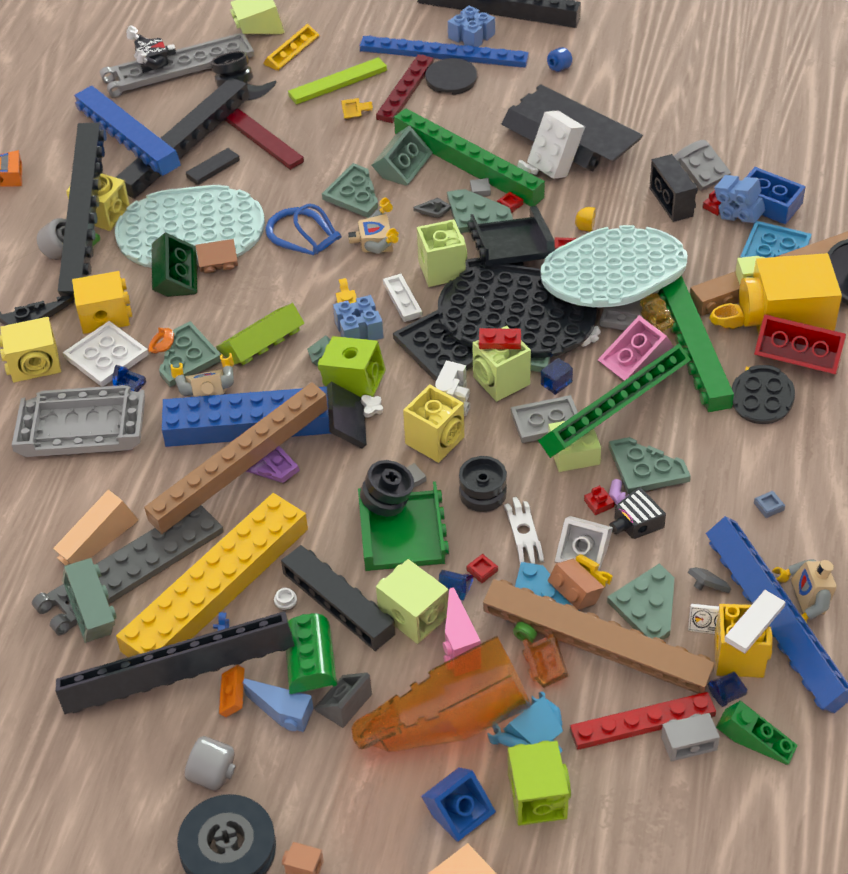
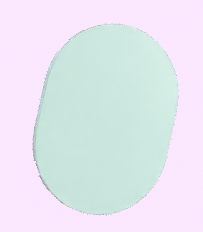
(191, 215)
(613, 266)

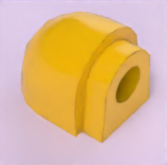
(585, 219)

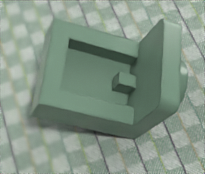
(317, 349)

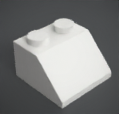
(583, 538)

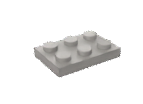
(533, 418)

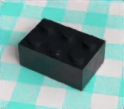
(672, 187)

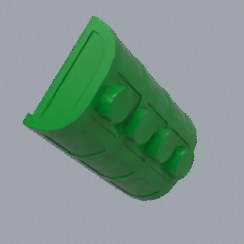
(312, 658)

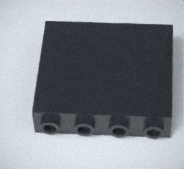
(512, 239)

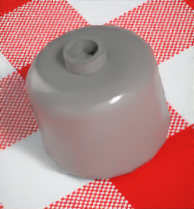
(51, 238)
(210, 763)

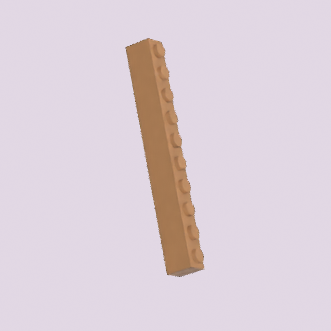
(726, 288)
(236, 458)
(599, 636)

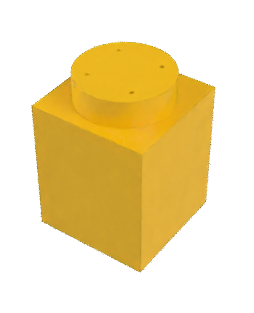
(791, 289)

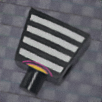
(638, 515)

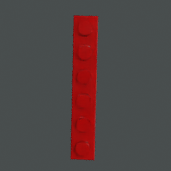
(639, 720)

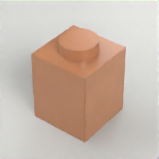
(302, 859)

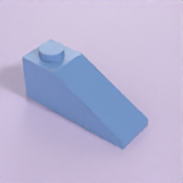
(287, 709)

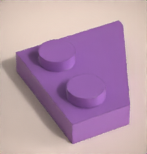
(275, 466)

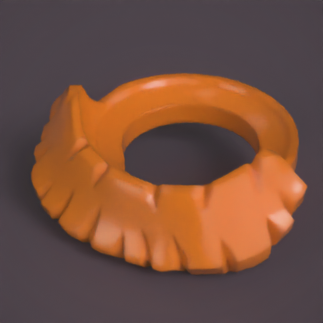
(165, 344)

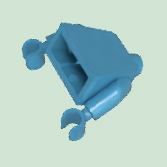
(532, 726)

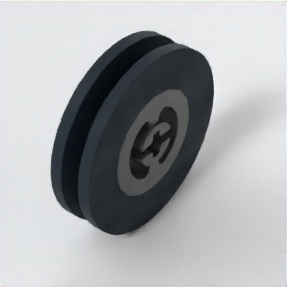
(221, 819)

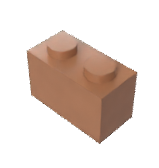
(217, 255)
(575, 584)

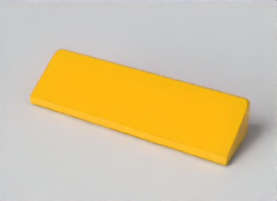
(291, 48)

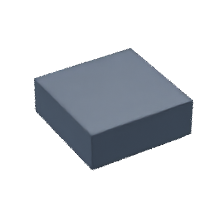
(769, 504)

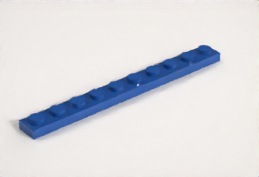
(444, 51)

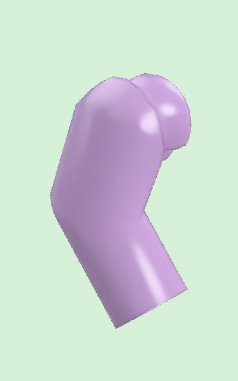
(615, 491)

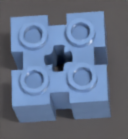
(471, 27)
(739, 198)
(358, 319)

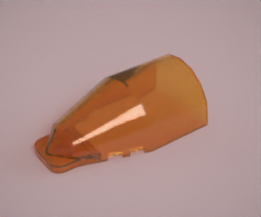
(449, 705)

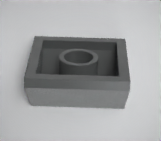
(346, 698)

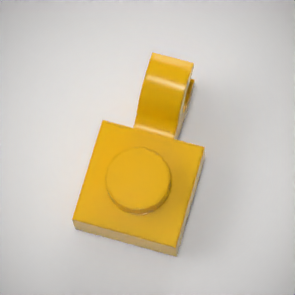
(352, 108)
(345, 294)
(592, 567)

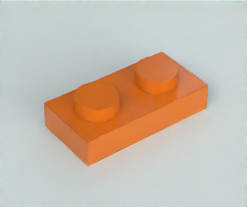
(231, 691)

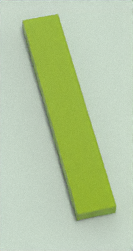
(337, 80)

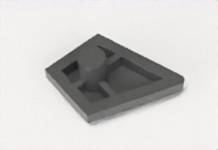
(433, 208)
(705, 577)

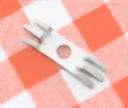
(524, 540)

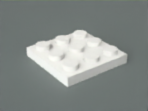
(103, 350)

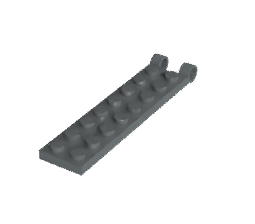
(137, 563)

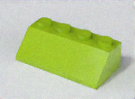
(261, 334)

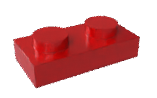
(499, 338)

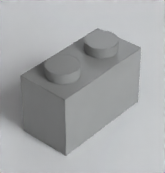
(690, 736)

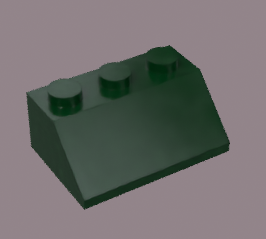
(173, 266)

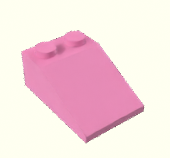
(635, 349)
(459, 631)

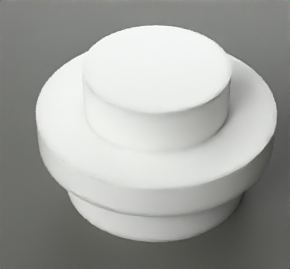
(285, 599)

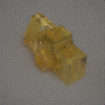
(656, 312)

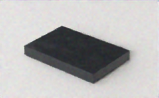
(346, 415)

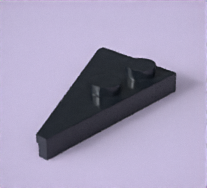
(36, 310)

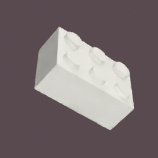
(555, 144)

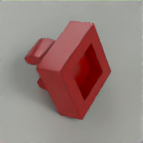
(712, 204)
(598, 500)

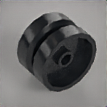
(231, 65)
(482, 483)
(386, 488)

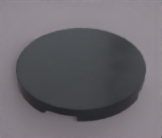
(451, 76)
(763, 394)

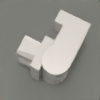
(454, 383)

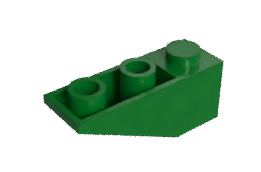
(754, 732)

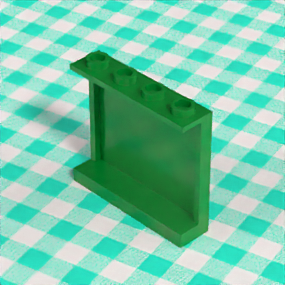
(409, 535)

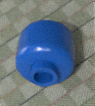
(559, 59)

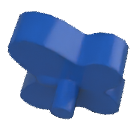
(223, 623)

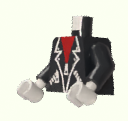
(150, 53)

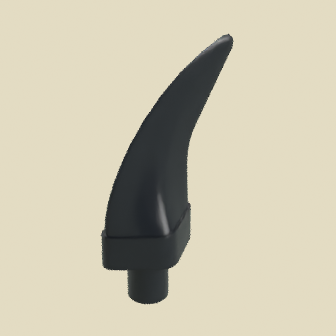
(259, 91)

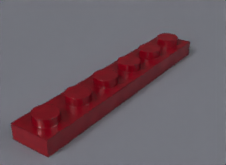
(404, 89)

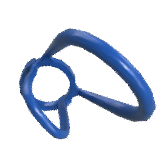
(303, 210)

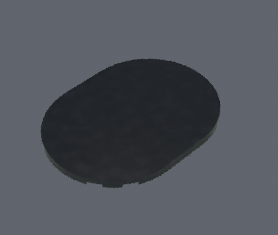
(515, 299)

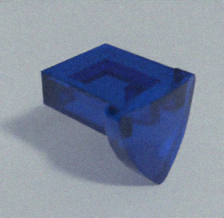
(123, 376)
(460, 582)
(727, 688)

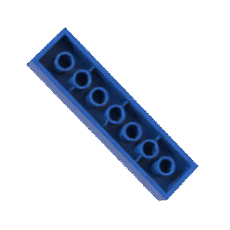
(226, 416)

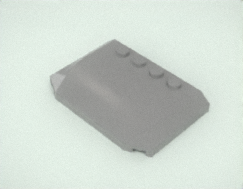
(79, 421)

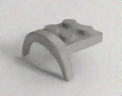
(702, 164)
(621, 316)

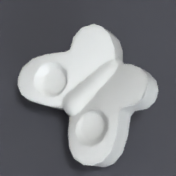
(527, 167)
(593, 337)
(372, 405)

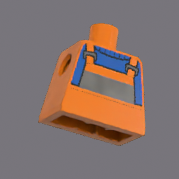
(10, 169)

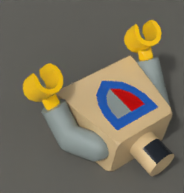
(375, 231)
(205, 383)
(812, 585)

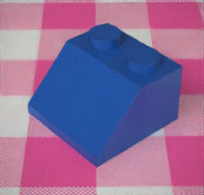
(459, 803)

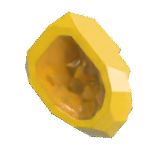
(727, 316)

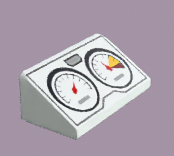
(703, 618)

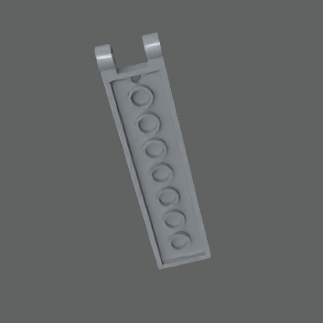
(185, 61)

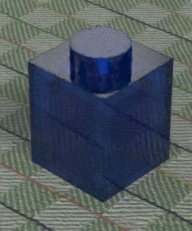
(556, 376)

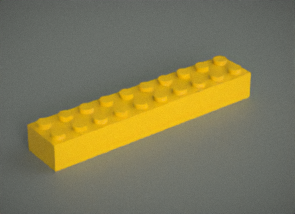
(216, 578)

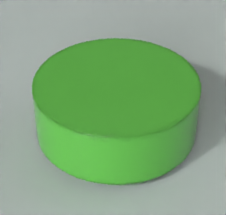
(524, 631)

